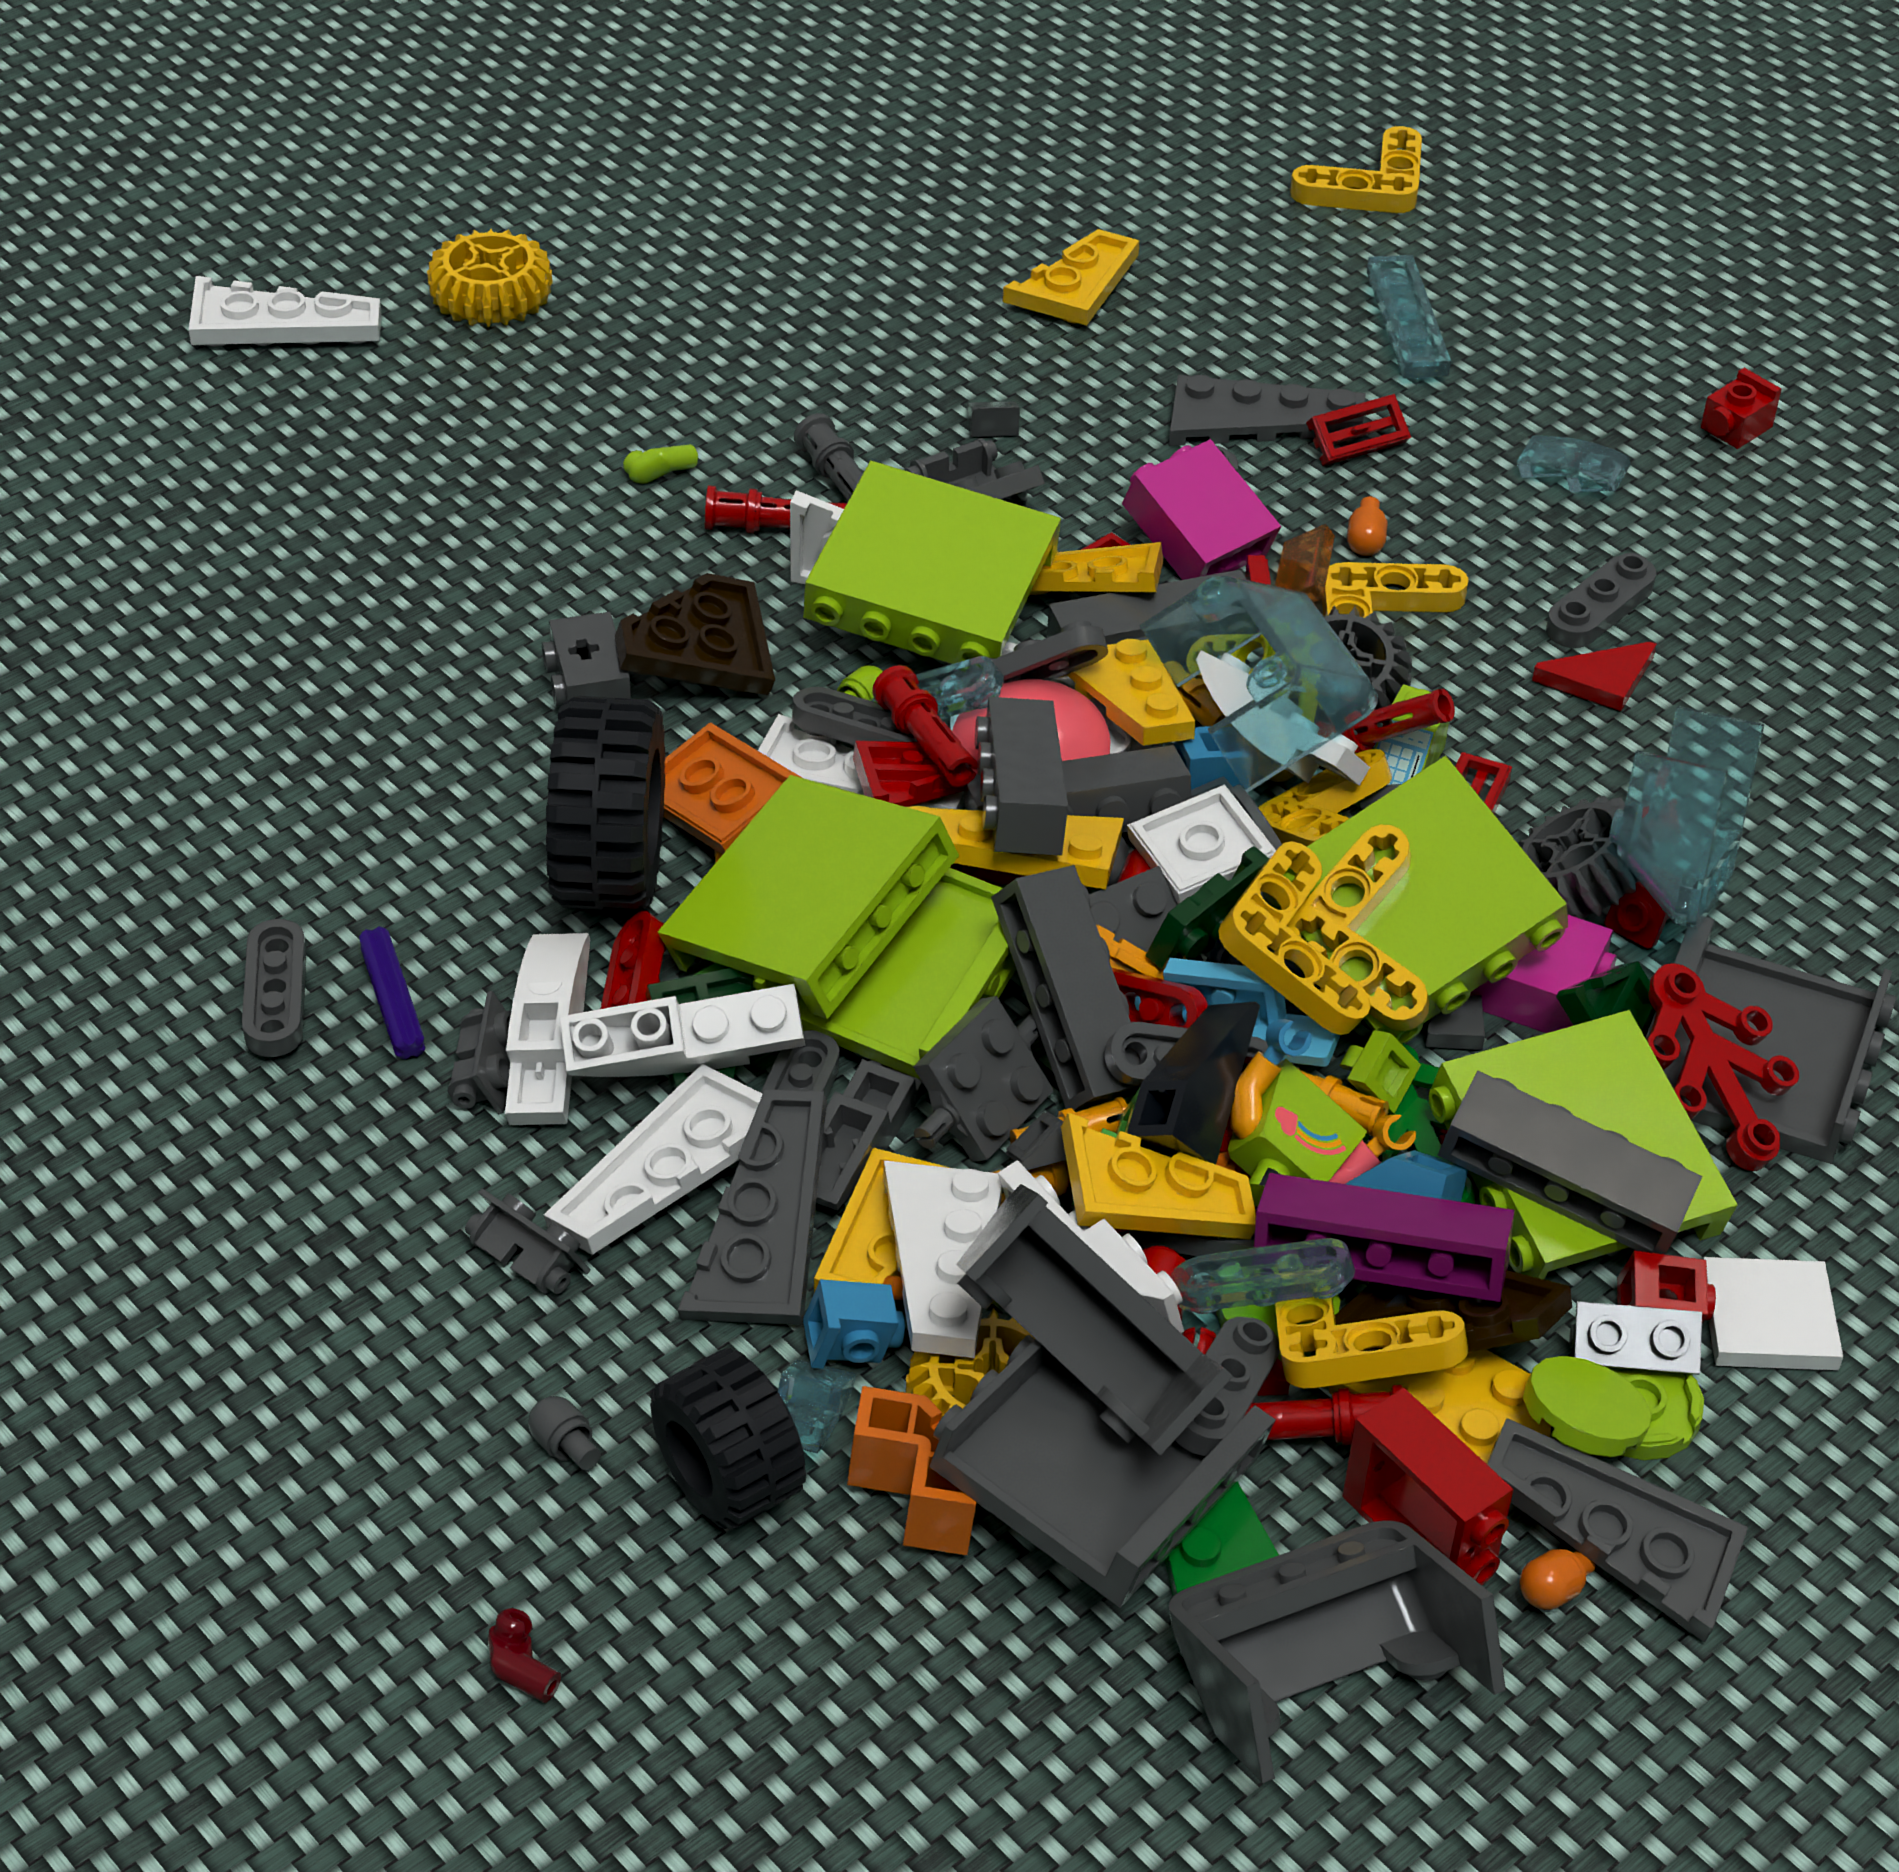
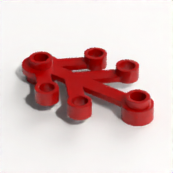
(1681, 997)

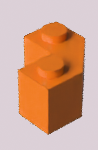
(894, 1455)

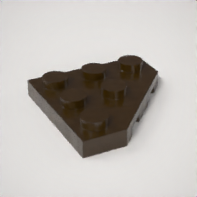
(701, 637)
(1524, 1314)

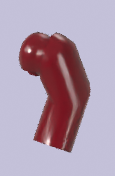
(513, 1660)

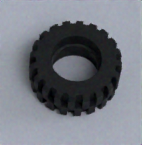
(605, 803)

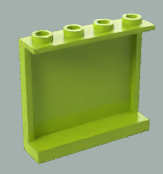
(929, 566)
(812, 890)
(1461, 907)
(924, 977)
(1612, 1081)

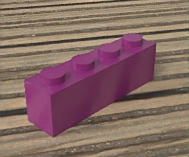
(1393, 1234)

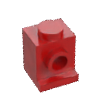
(1741, 409)
(1666, 1283)

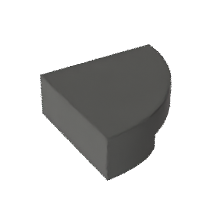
(1459, 1028)

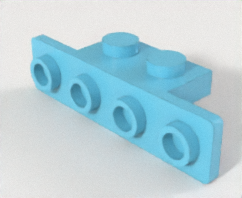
(1238, 984)

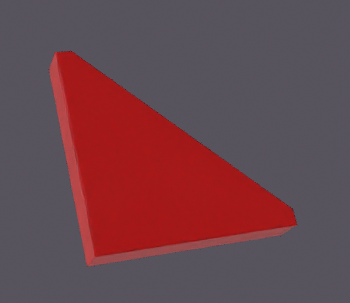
(1598, 676)

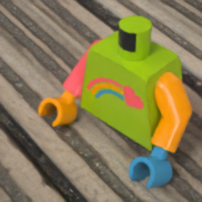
(1295, 1128)

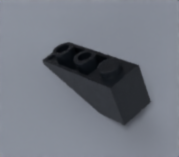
(1193, 1087)

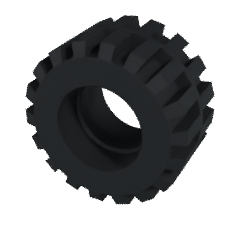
(728, 1438)

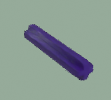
(392, 993)

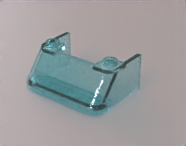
(1299, 693)
(1689, 812)

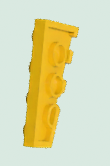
(1088, 844)

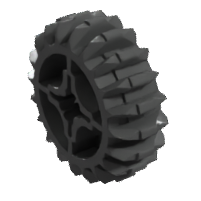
(1375, 650)
(1579, 858)

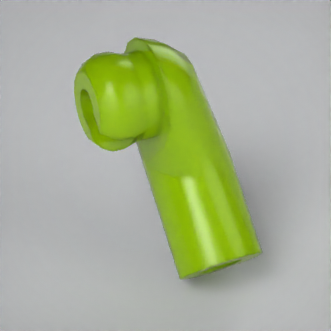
(657, 462)

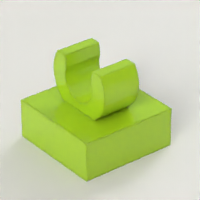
(1381, 1068)

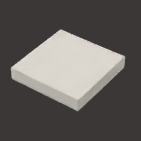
(1197, 840)
(1773, 1314)

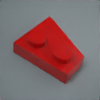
(899, 773)

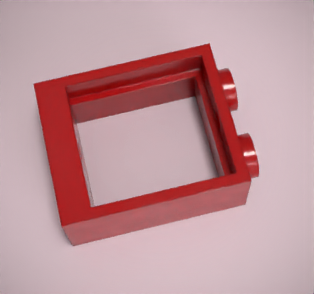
(1424, 1476)

